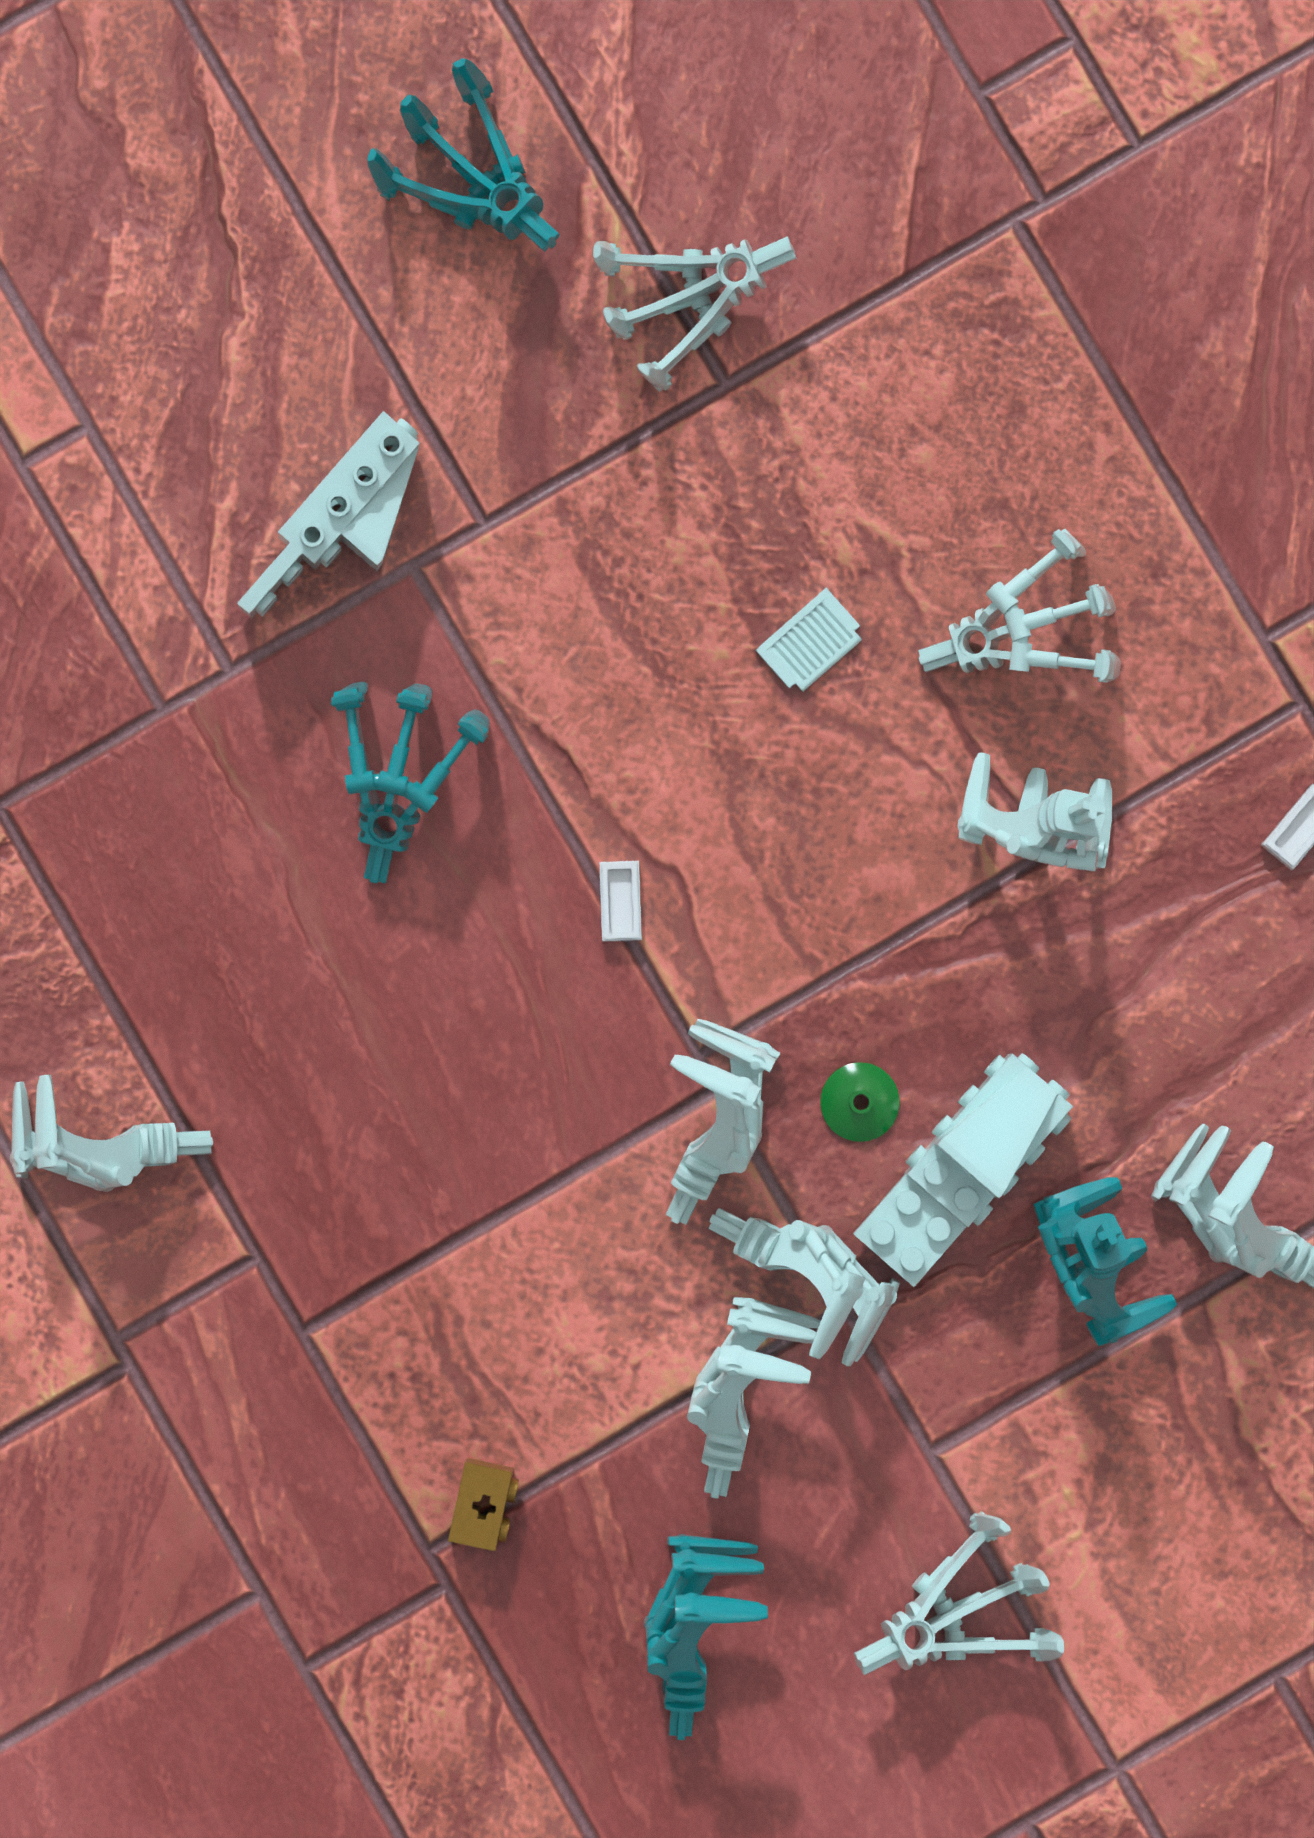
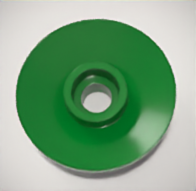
(840, 1111)

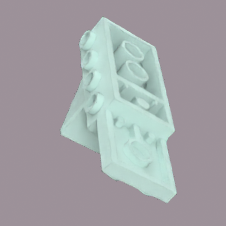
(361, 522)
(965, 1166)

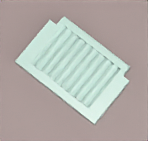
(811, 641)

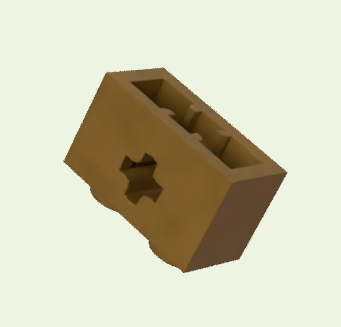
(468, 1524)

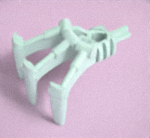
(696, 292)
(1018, 627)
(1041, 823)
(739, 1115)
(89, 1161)
(1228, 1220)
(827, 1264)
(718, 1389)
(1028, 1580)

